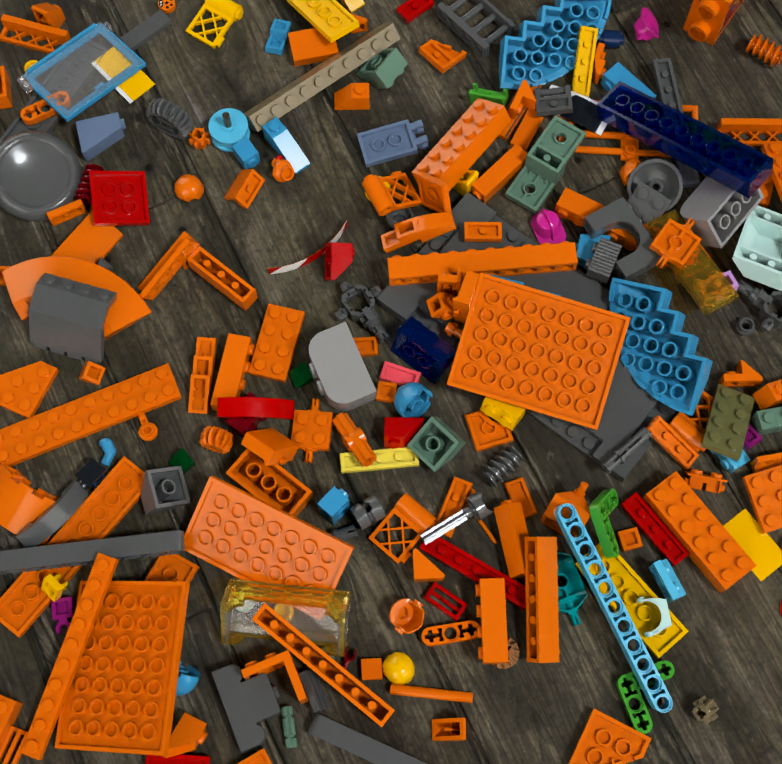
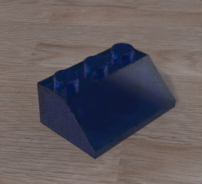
(422, 349)

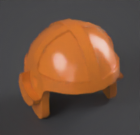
(406, 615)

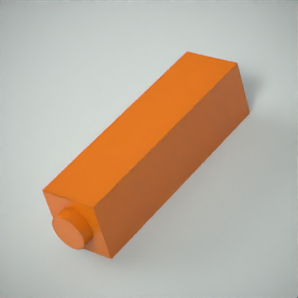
(499, 174)
(512, 534)

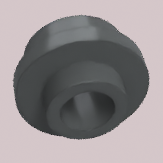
(745, 321)

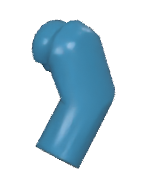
(109, 450)

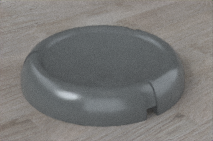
(37, 174)

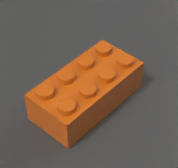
(269, 483)

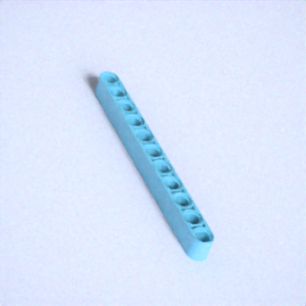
(621, 613)

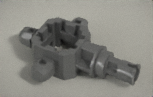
(762, 300)
(368, 315)

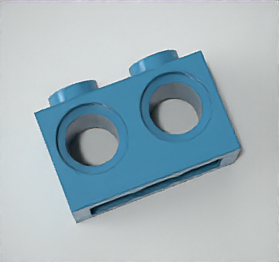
(334, 505)

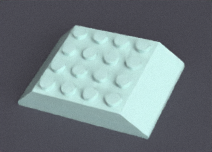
(760, 248)

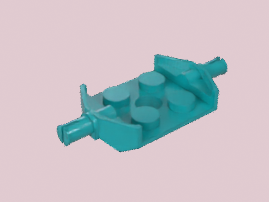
(574, 592)

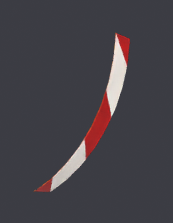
(311, 258)

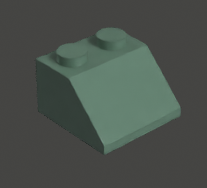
(383, 68)
(436, 443)

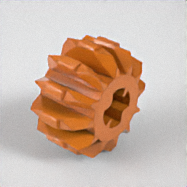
(216, 439)

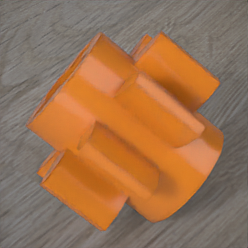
(199, 138)

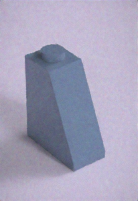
(99, 133)

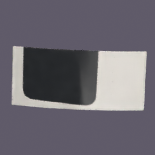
(584, 112)

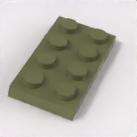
(727, 422)

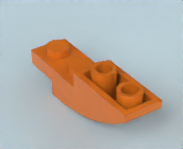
(420, 227)

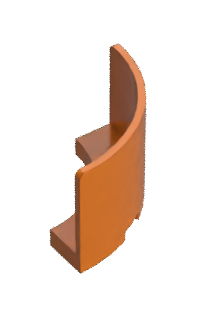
(20, 501)

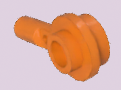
(147, 431)

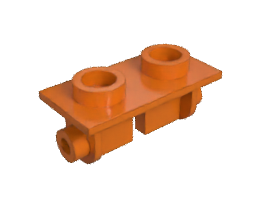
(713, 481)

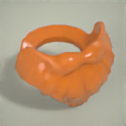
(626, 169)

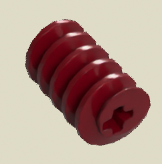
(83, 190)

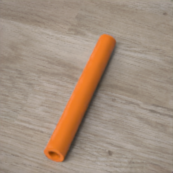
(431, 693)

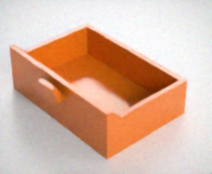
(310, 47)
(462, 302)
(270, 446)

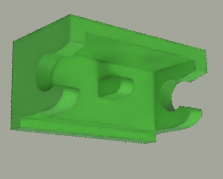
(493, 96)

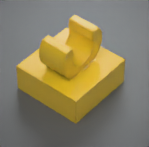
(53, 587)

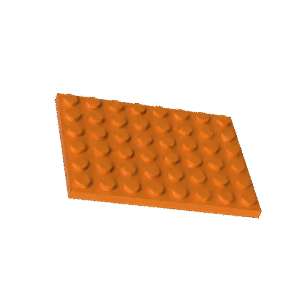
(538, 351)
(128, 671)

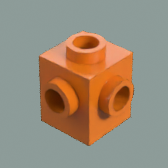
(441, 306)

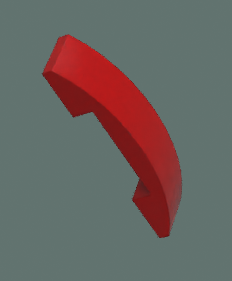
(255, 408)

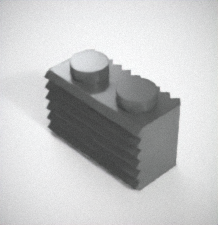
(603, 260)

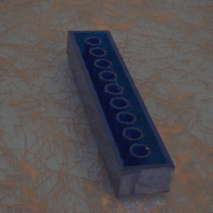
(685, 139)

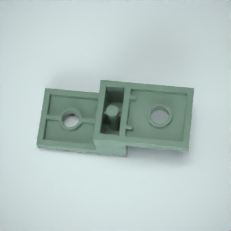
(545, 164)

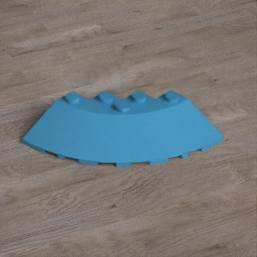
(549, 45)
(656, 349)

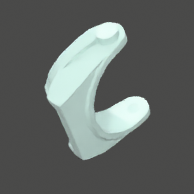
(665, 614)

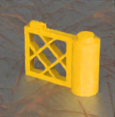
(224, 10)

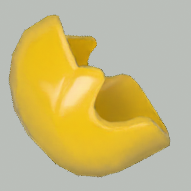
(398, 668)

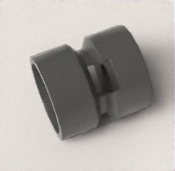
(365, 519)

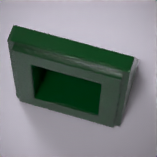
(301, 375)
(182, 459)

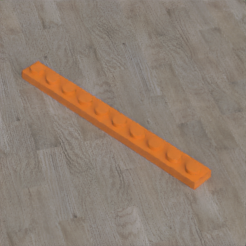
(69, 656)

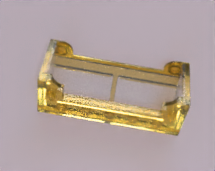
(314, 611)

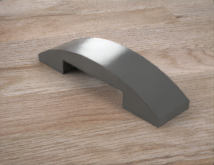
(54, 517)

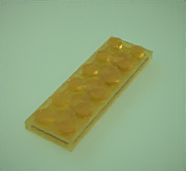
(699, 273)

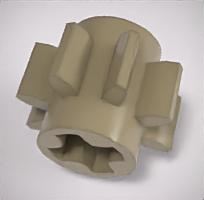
(705, 710)

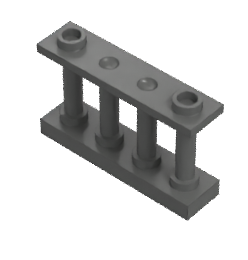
(469, 35)

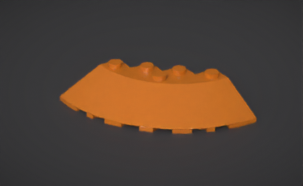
(124, 312)

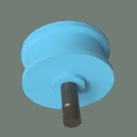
(228, 128)

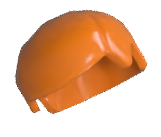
(188, 188)

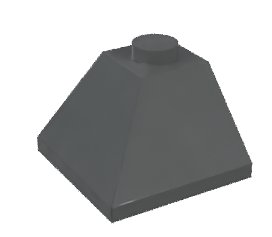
(164, 490)

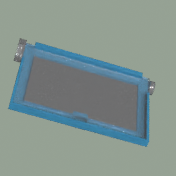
(82, 70)

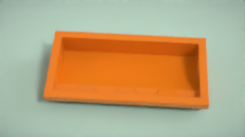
(89, 241)

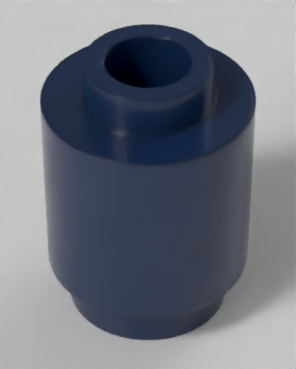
(611, 38)

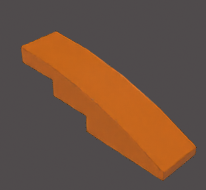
(202, 375)

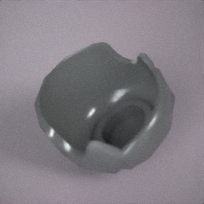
(398, 216)

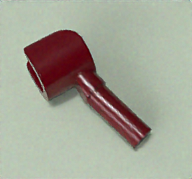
(348, 657)

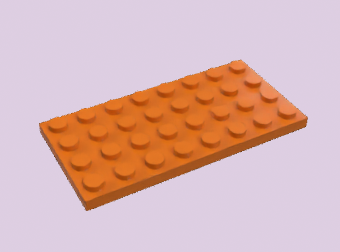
(262, 540)

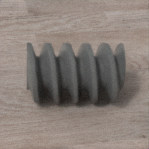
(501, 465)

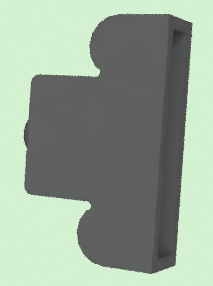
(247, 704)

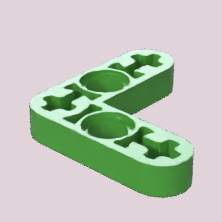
(599, 512)
(636, 687)

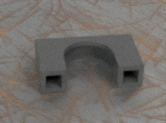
(621, 216)

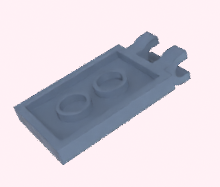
(392, 142)

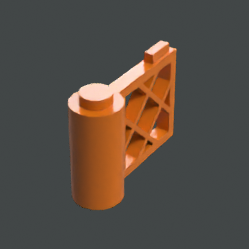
(383, 196)
(688, 428)
(414, 516)

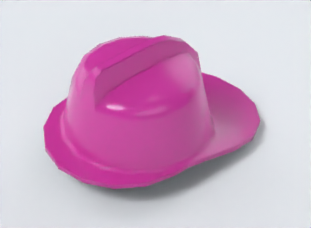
(646, 26)
(548, 227)

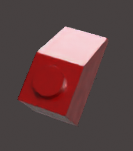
(337, 259)
(400, 431)

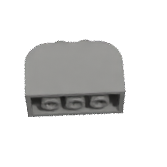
(717, 211)
(340, 369)

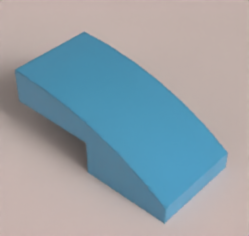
(278, 36)

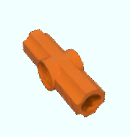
(354, 439)

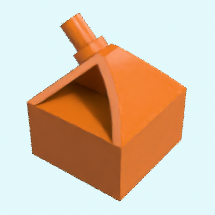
(575, 498)

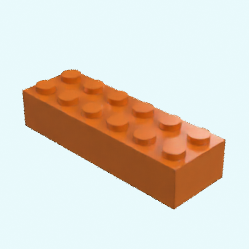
(464, 142)
(699, 532)

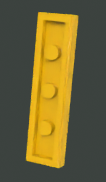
(584, 60)

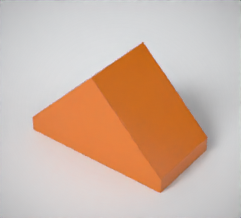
(424, 569)
(449, 729)

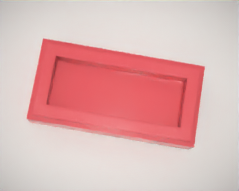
(398, 374)

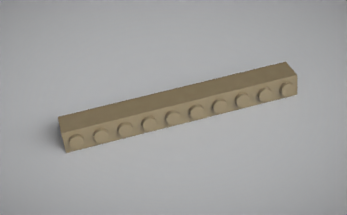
(322, 76)

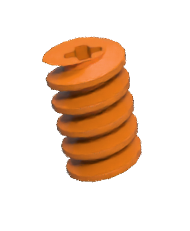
(765, 50)

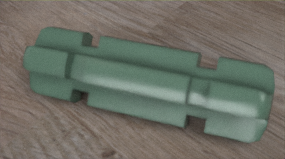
(289, 727)

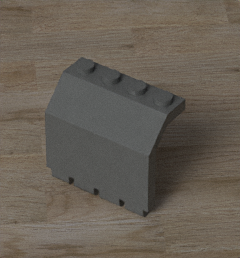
(69, 317)

